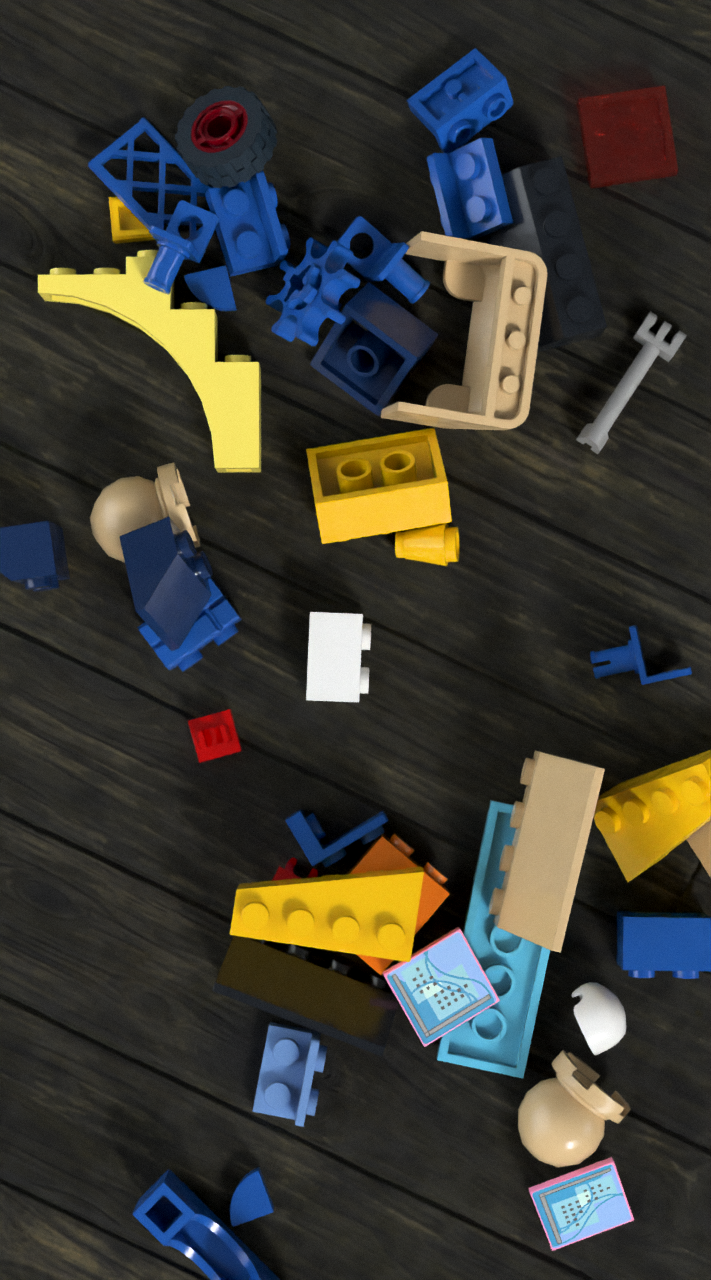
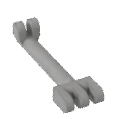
(596, 433)

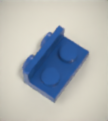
(462, 100)
(470, 190)
(249, 225)

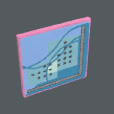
(441, 986)
(581, 1203)

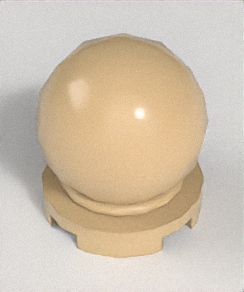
(137, 503)
(566, 1115)

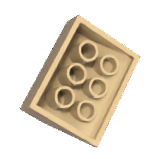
(546, 848)

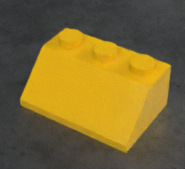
(379, 485)

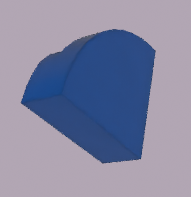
(212, 288)
(250, 1199)

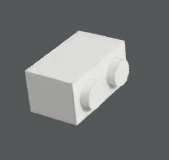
(335, 657)

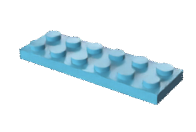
(515, 967)

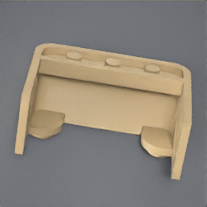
(502, 337)

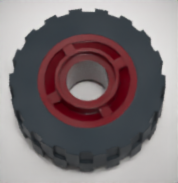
(226, 136)

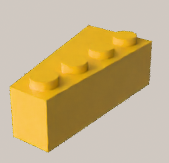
(655, 812)
(341, 913)

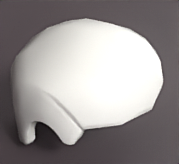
(599, 1016)

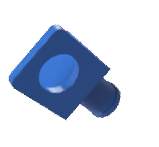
(175, 248)
(385, 261)
(630, 658)

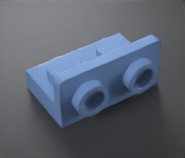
(288, 1073)

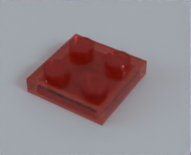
(627, 137)

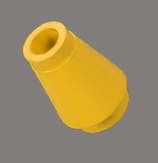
(429, 544)

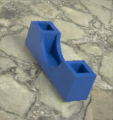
(187, 1224)

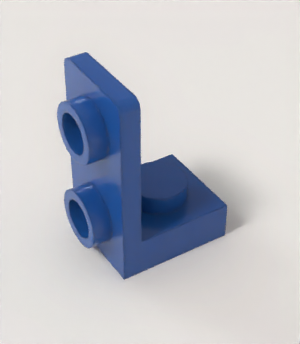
(309, 832)

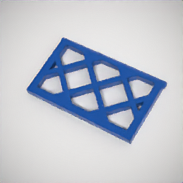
(124, 188)

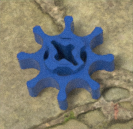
(312, 291)

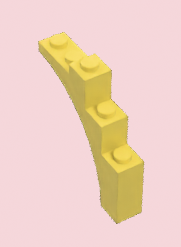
(190, 335)

